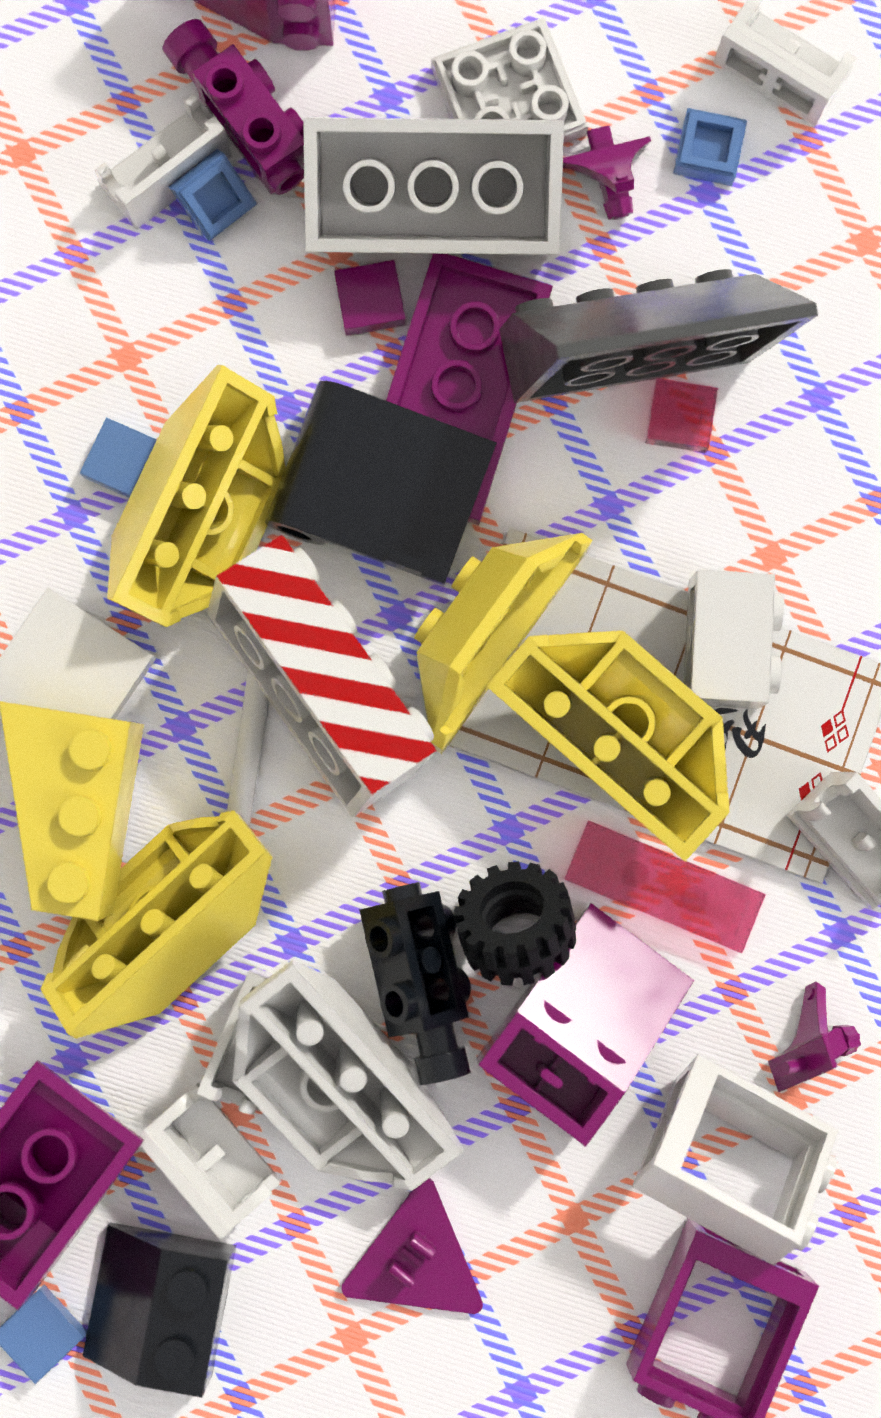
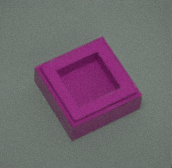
(370, 297)

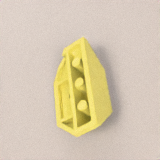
(197, 499)
(487, 624)
(625, 728)
(172, 919)

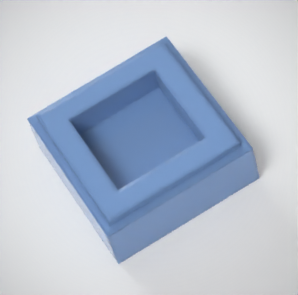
(710, 146)
(213, 195)
(117, 457)
(40, 1334)

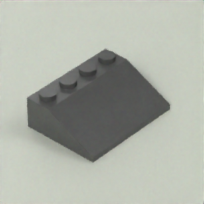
(647, 333)

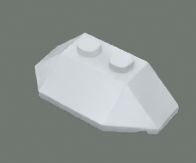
(337, 1083)

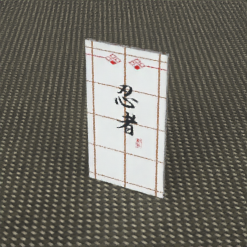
(772, 753)

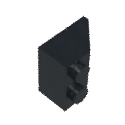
(159, 1308)

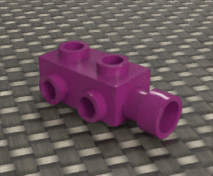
(243, 104)

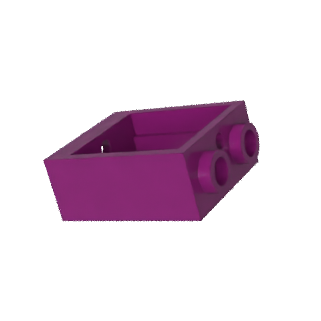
(666, 1384)

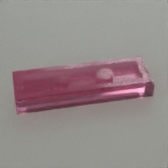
(664, 886)

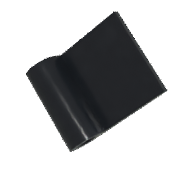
(380, 481)

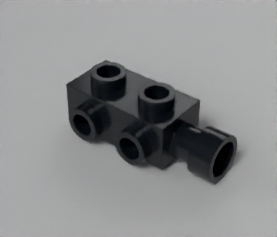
(419, 977)

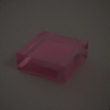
(681, 415)

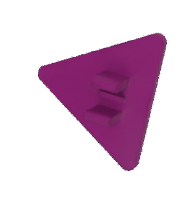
(416, 1260)

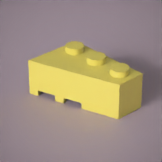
(71, 804)

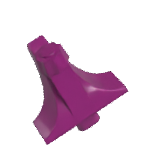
(610, 167)
(813, 1047)

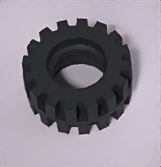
(521, 952)

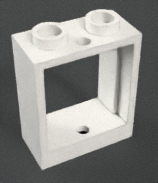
(765, 1117)

